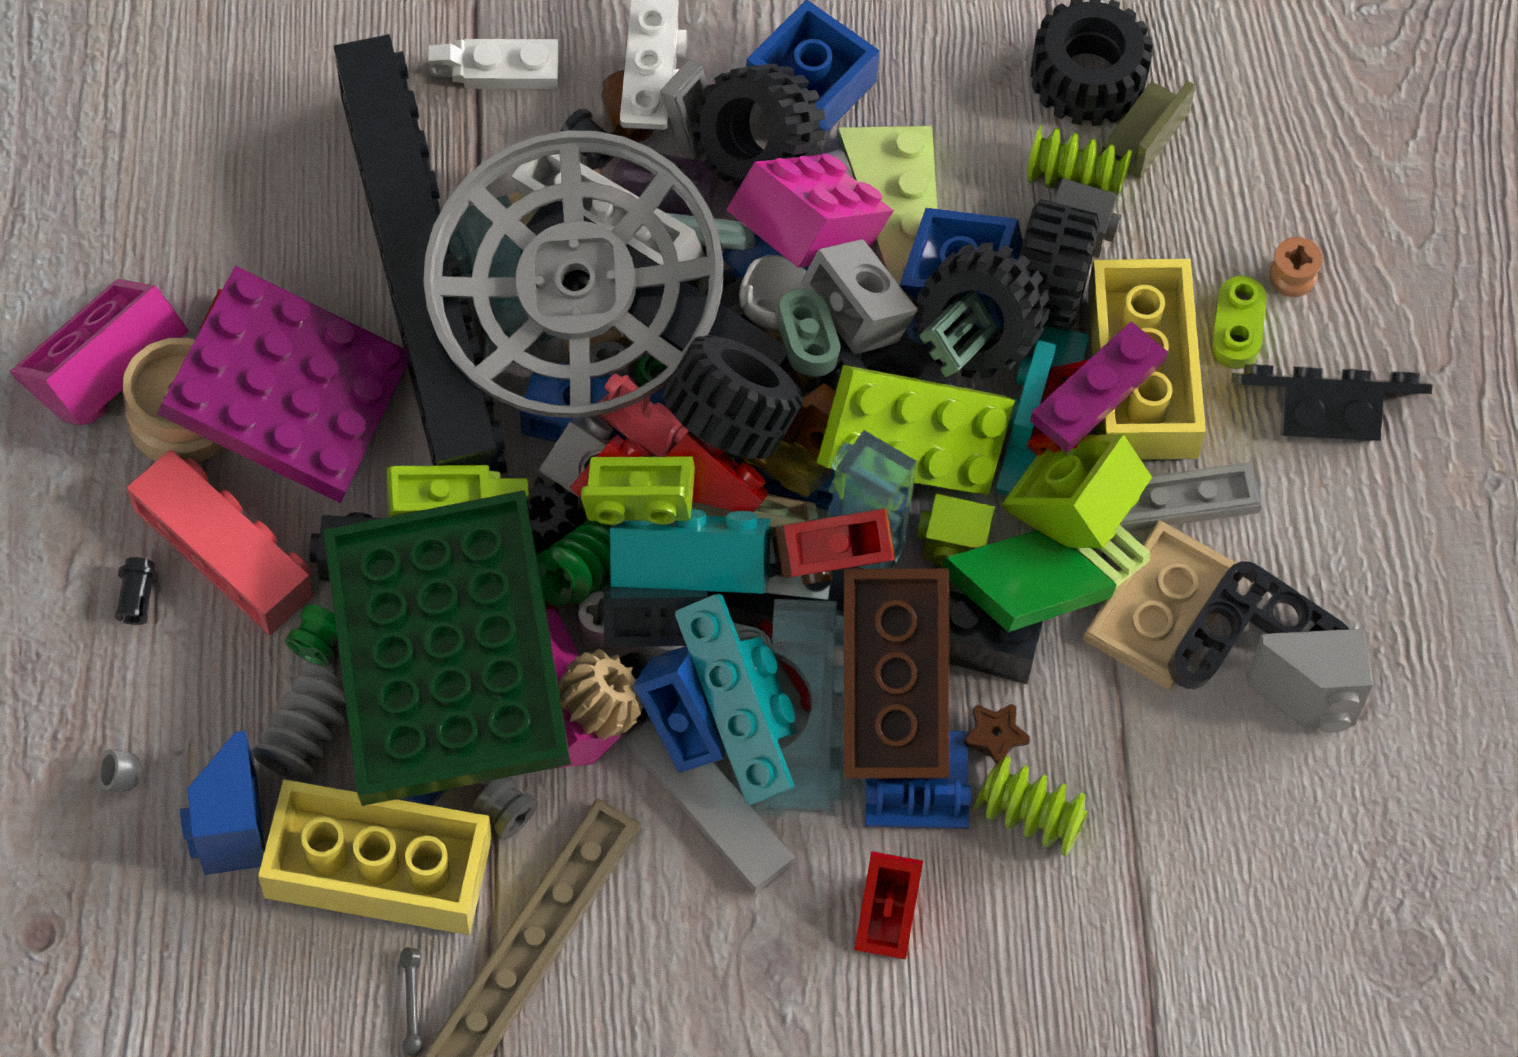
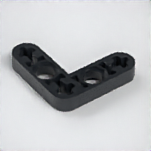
(1239, 612)

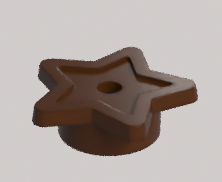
(996, 746)

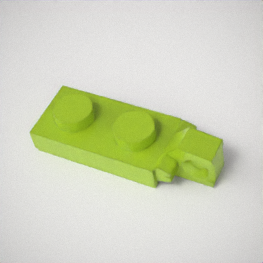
(437, 486)

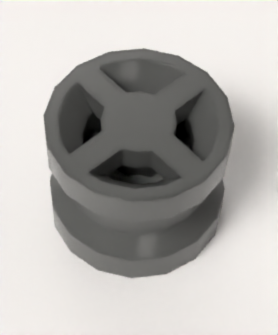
(505, 806)

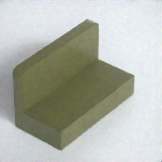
(1150, 125)

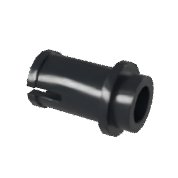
(137, 579)

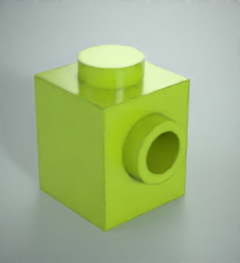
(953, 527)

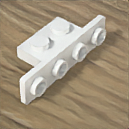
(650, 62)

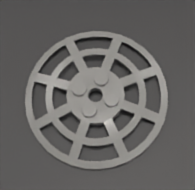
(568, 248)

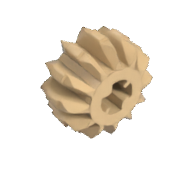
(600, 694)

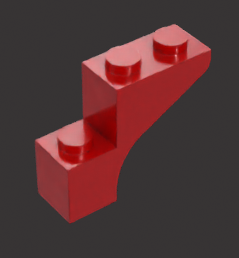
(716, 478)

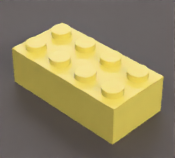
(1167, 410)
(377, 858)

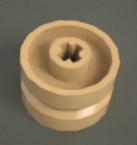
(144, 390)

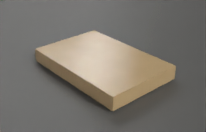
(1158, 603)

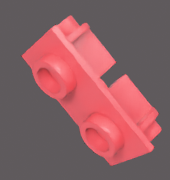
(643, 422)

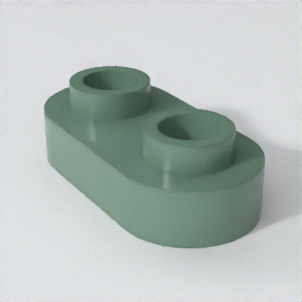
(809, 343)

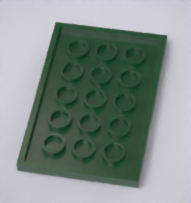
(445, 648)

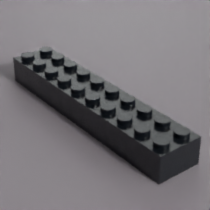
(403, 210)

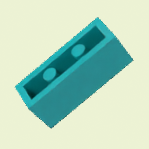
(693, 554)

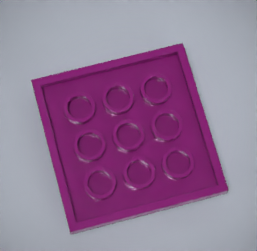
(285, 384)

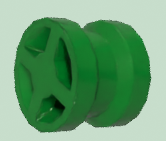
(314, 636)

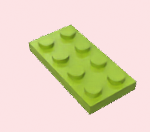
(942, 426)

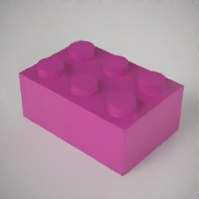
(808, 206)

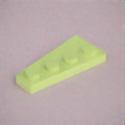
(903, 170)

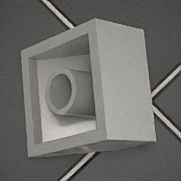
(1314, 676)

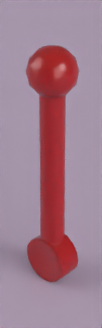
(767, 627)

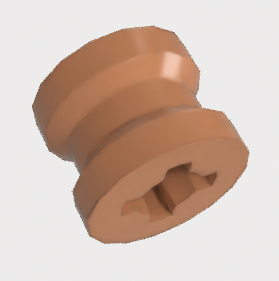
(1287, 275)

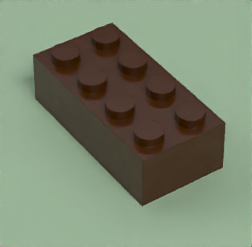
(896, 674)

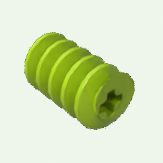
(1075, 164)
(1033, 804)

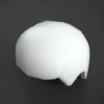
(764, 286)

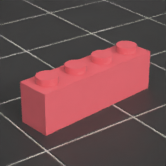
(221, 541)

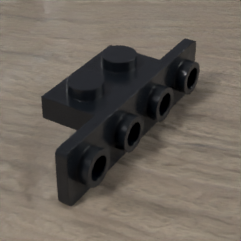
(1328, 405)

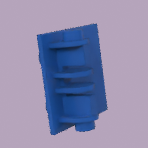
(923, 801)

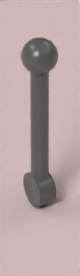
(410, 960)

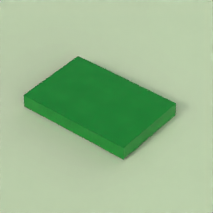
(1028, 579)

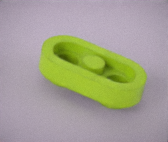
(1239, 318)

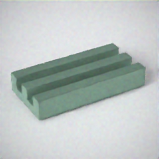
(944, 344)

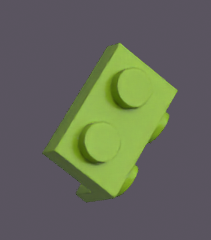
(639, 489)

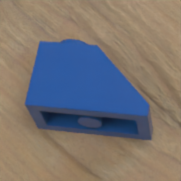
(680, 710)

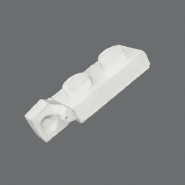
(497, 63)

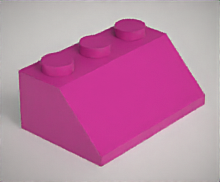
(87, 356)

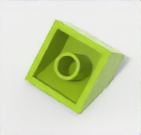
(1080, 493)

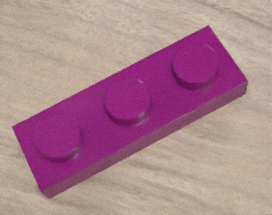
(1098, 386)

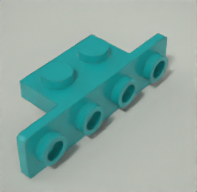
(1052, 349)
(742, 696)

